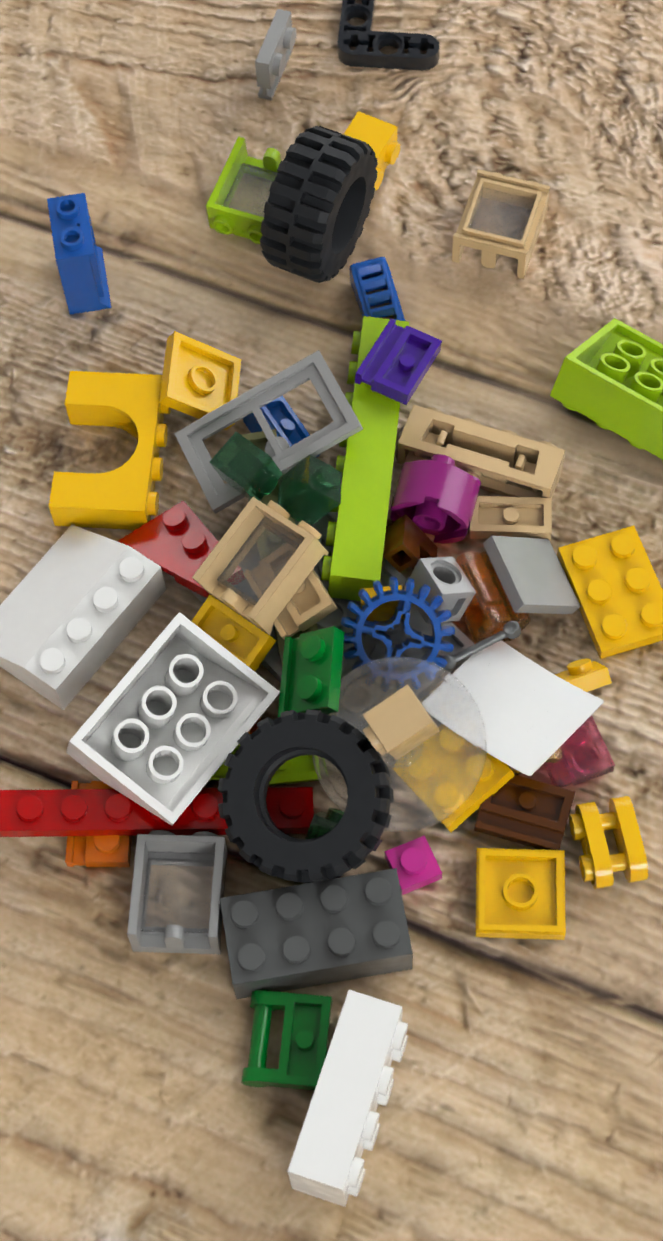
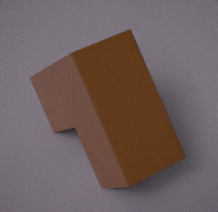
(406, 544)

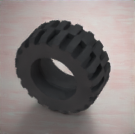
(318, 203)
(247, 786)

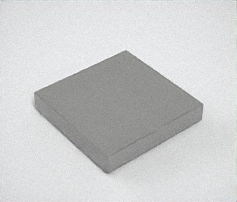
(531, 575)

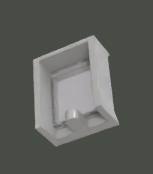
(177, 893)

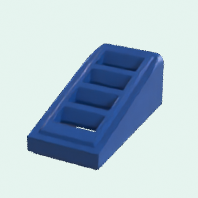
(371, 276)

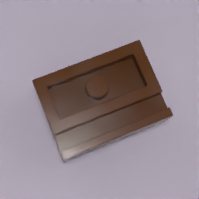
(527, 813)

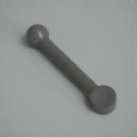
(510, 630)

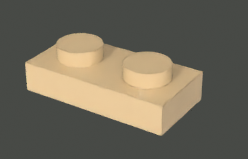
(512, 517)

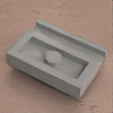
(275, 53)

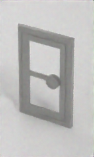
(286, 457)

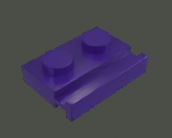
(398, 361)

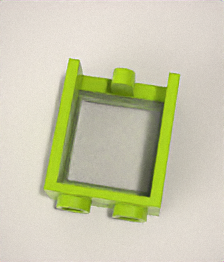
(242, 192)

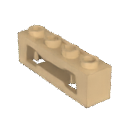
(483, 452)

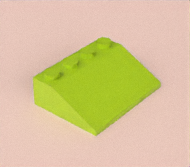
(617, 384)

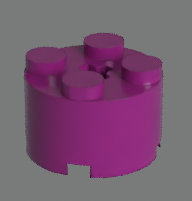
(436, 497)

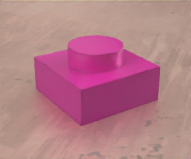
(414, 864)

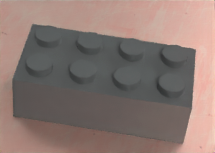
(316, 933)

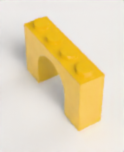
(127, 494)

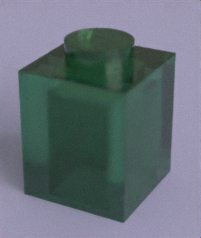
(246, 467)
(310, 490)

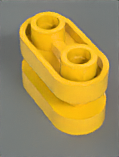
(596, 862)

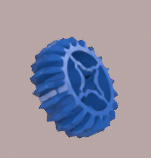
(376, 628)

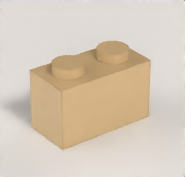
(399, 724)

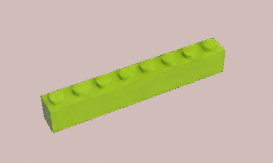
(365, 478)

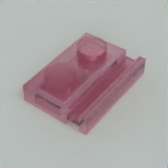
(583, 757)

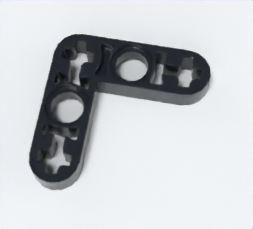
(363, 37)

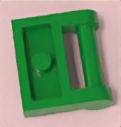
(302, 1042)

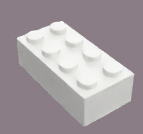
(346, 1099)

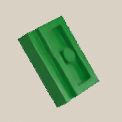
(312, 671)

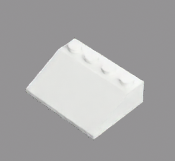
(75, 612)
(172, 720)

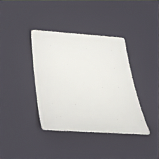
(523, 706)

